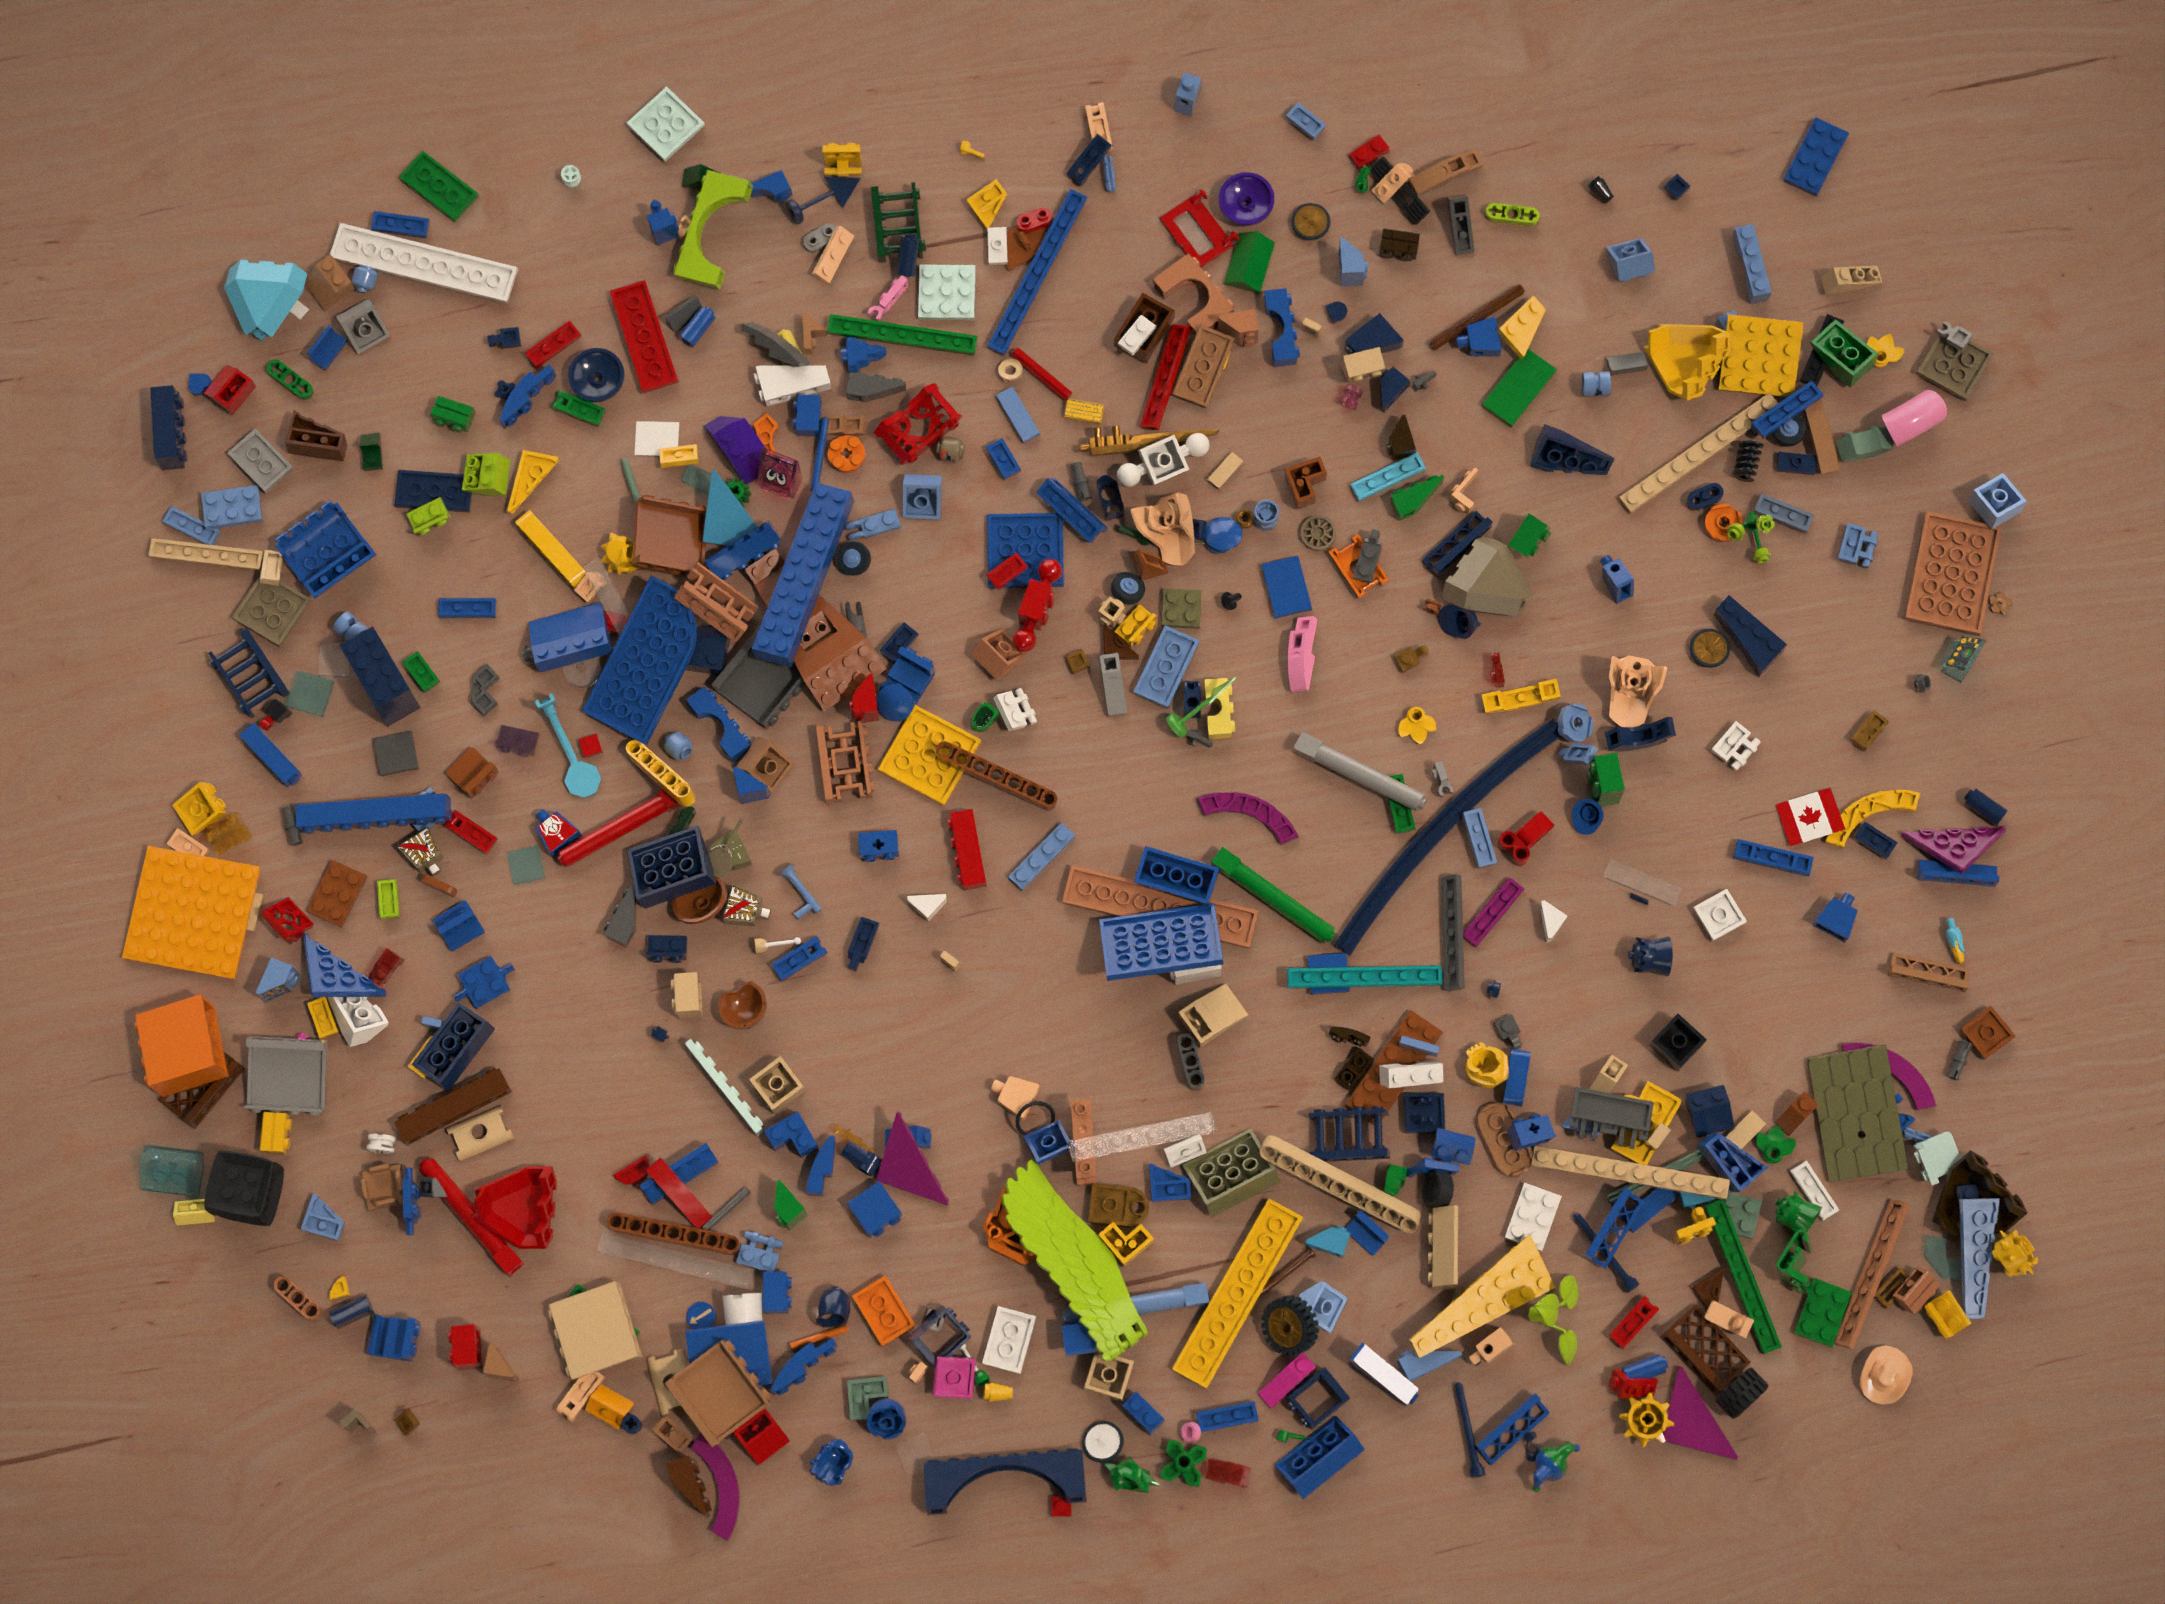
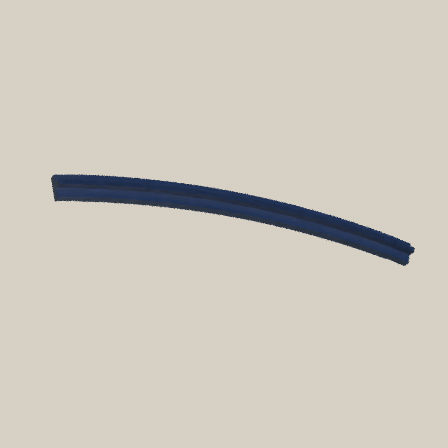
(1439, 828)

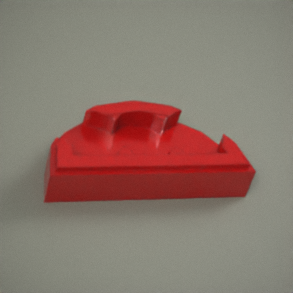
(634, 1172)

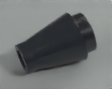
(1600, 189)

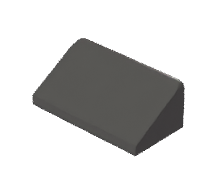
(683, 314)
(1627, 363)
(431, 1188)

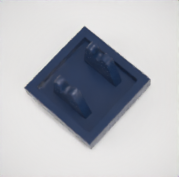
(1424, 1112)

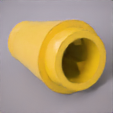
(996, 1392)

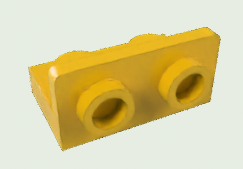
(1136, 625)
(1947, 1315)

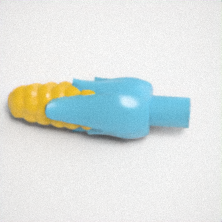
(1955, 940)

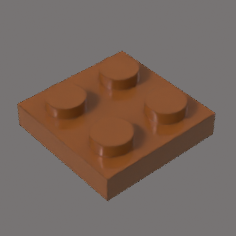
(1987, 1032)

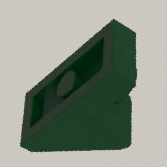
(371, 451)

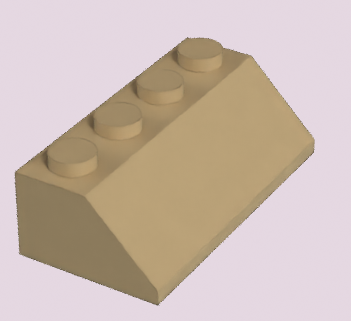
(1444, 1247)

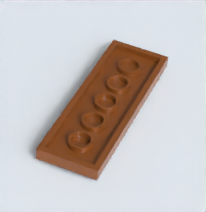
(1369, 1091)

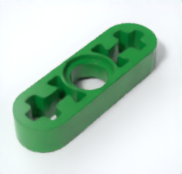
(287, 372)

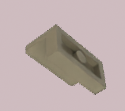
(353, 1420)

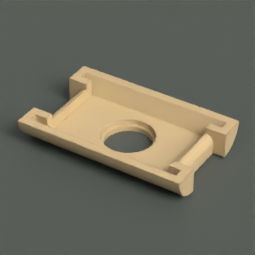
(495, 1135)
(659, 1370)

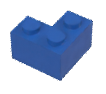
(792, 1130)

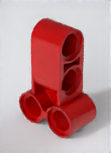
(1526, 837)

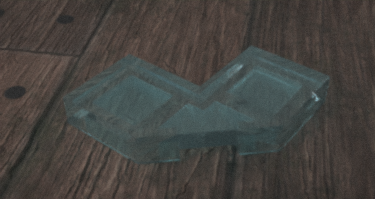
(1935, 1253)

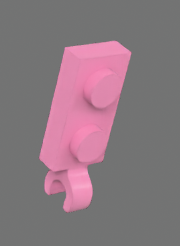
(888, 299)

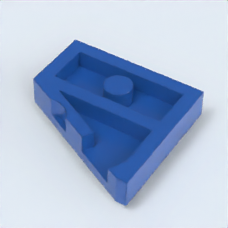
(1168, 1185)

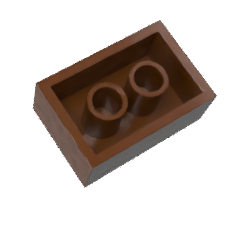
(1156, 313)

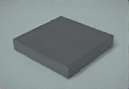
(396, 753)

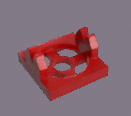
(292, 910)

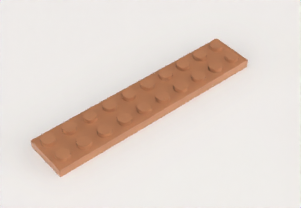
(1123, 897)

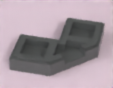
(481, 681)

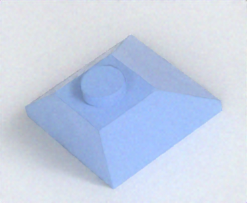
(1326, 1304)

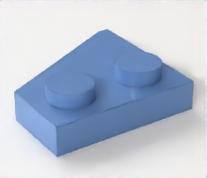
(322, 1220)

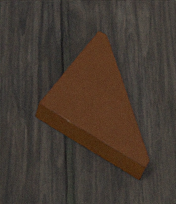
(1115, 644)
(1709, 1288)

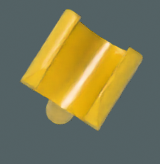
(965, 149)

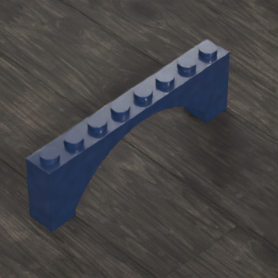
(947, 1478)

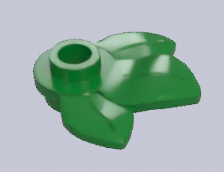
(1775, 1142)

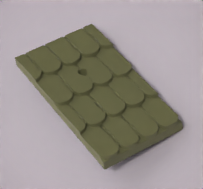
(1856, 1096)

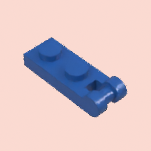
(798, 958)

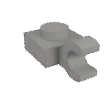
(1440, 774)

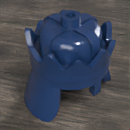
(1652, 955)

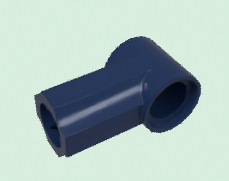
(866, 1161)

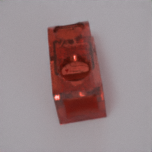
(385, 967)

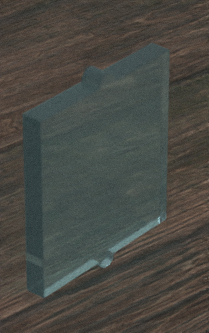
(526, 865)

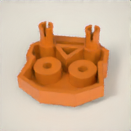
(1000, 1235)

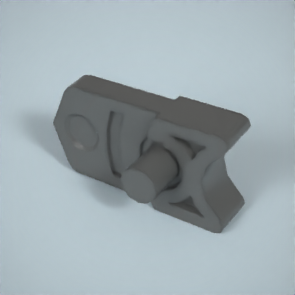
(1421, 381)
(1195, 737)

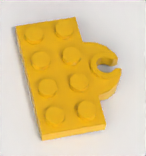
(1663, 1112)

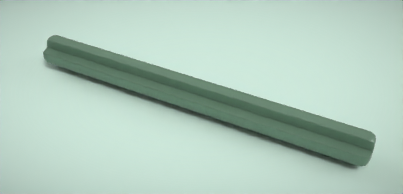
(1677, 1165)

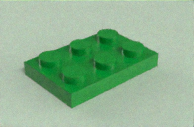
(1822, 1312)

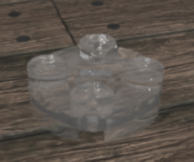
(585, 679)

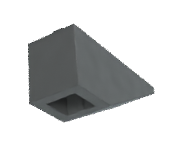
(868, 388)
(623, 923)

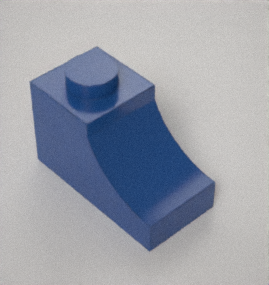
(772, 186)

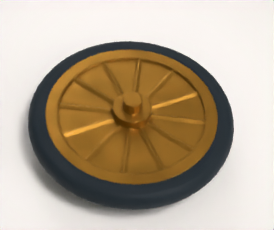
(1310, 221)
(1709, 648)

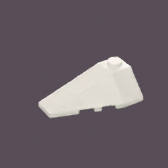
(357, 1018)

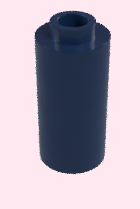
(907, 255)
(1985, 806)

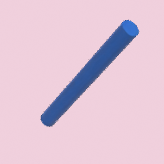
(820, 452)

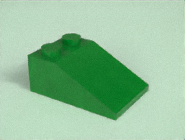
(1844, 353)

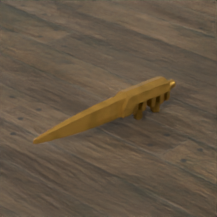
(1125, 444)

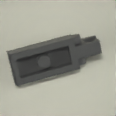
(1368, 558)

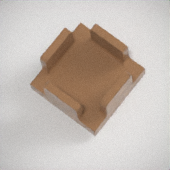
(383, 1186)

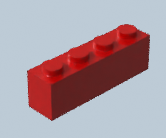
(968, 849)

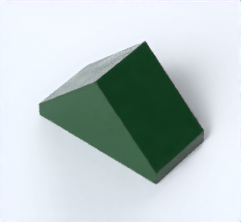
(693, 176)

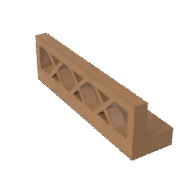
(1928, 976)

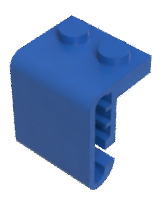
(911, 672)
(394, 1338)

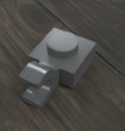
(1508, 1030)

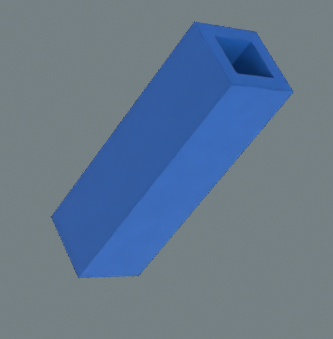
(270, 755)

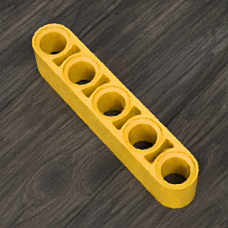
(550, 548)
(667, 775)

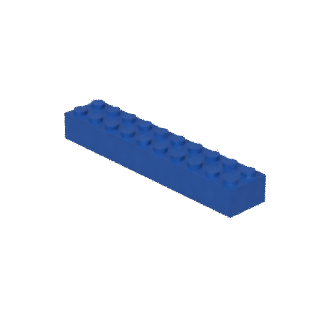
(803, 574)

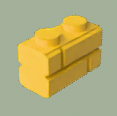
(275, 1133)

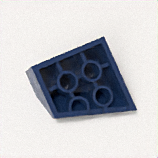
(709, 651)

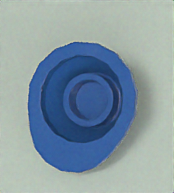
(1587, 816)

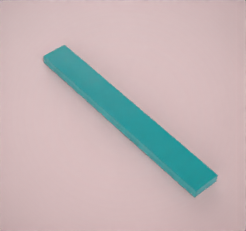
(1364, 977)

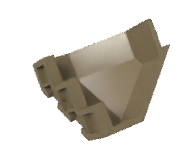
(1488, 580)

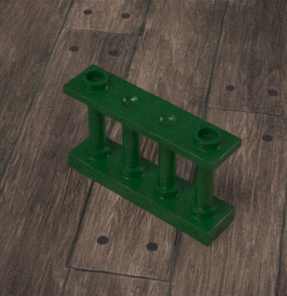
(881, 215)

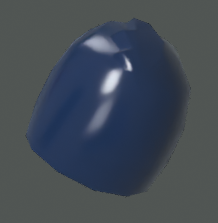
(834, 1302)

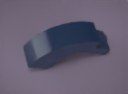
(1640, 737)

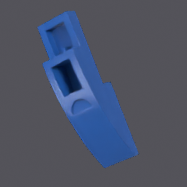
(519, 399)
(795, 1371)

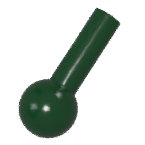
(1136, 534)

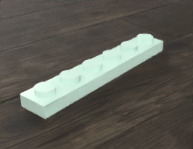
(730, 1092)

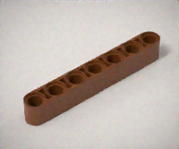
(1002, 784)
(666, 1228)

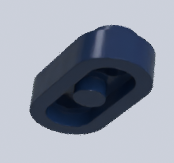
(1704, 497)

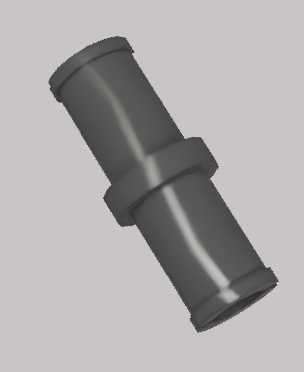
(1080, 481)
(293, 831)
(1959, 1060)

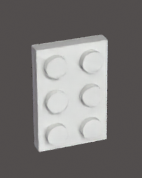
(1533, 1215)
(1009, 1340)

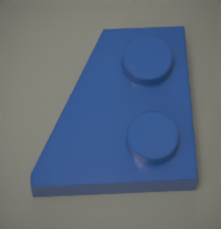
(1429, 1165)

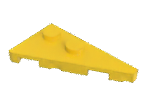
(531, 471)

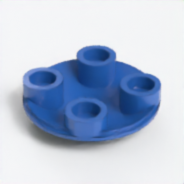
(1223, 534)
(895, 702)

